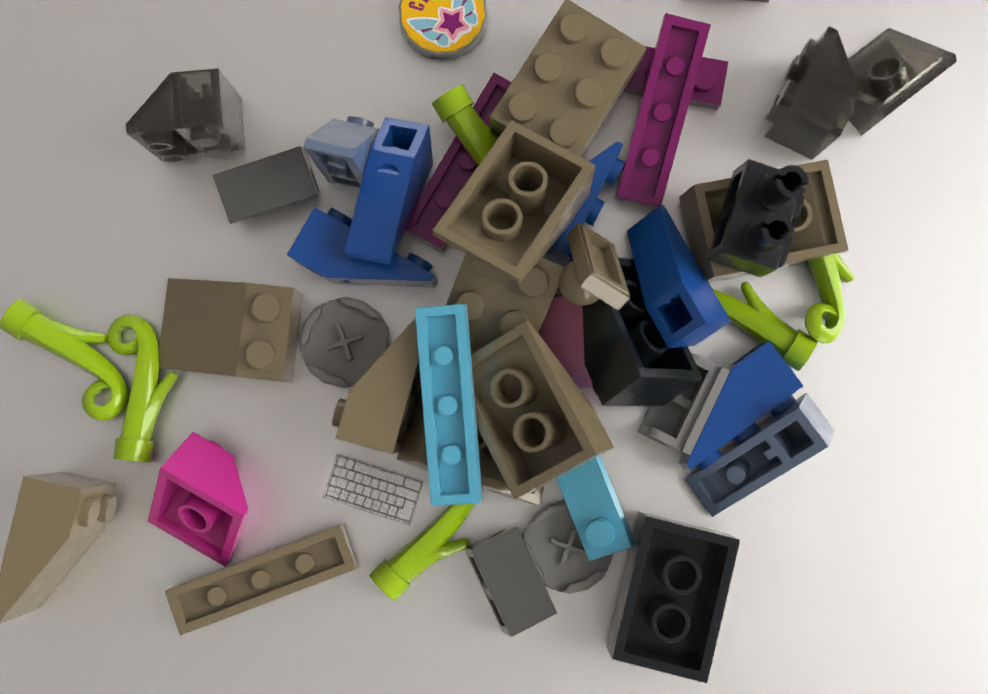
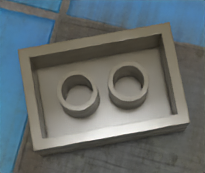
(570, 79)
(500, 303)

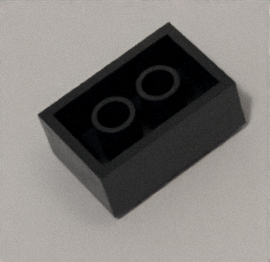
(672, 597)

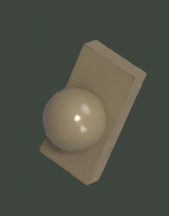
(593, 271)

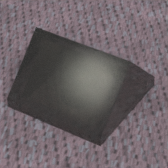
(891, 73)

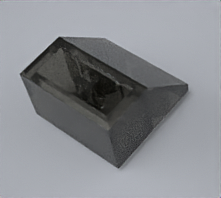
(815, 99)
(190, 116)

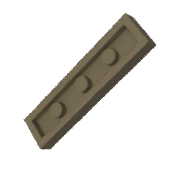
(261, 579)

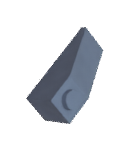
(342, 149)
(768, 453)

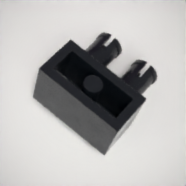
(758, 217)

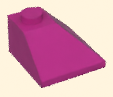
(200, 498)

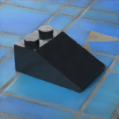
(628, 354)

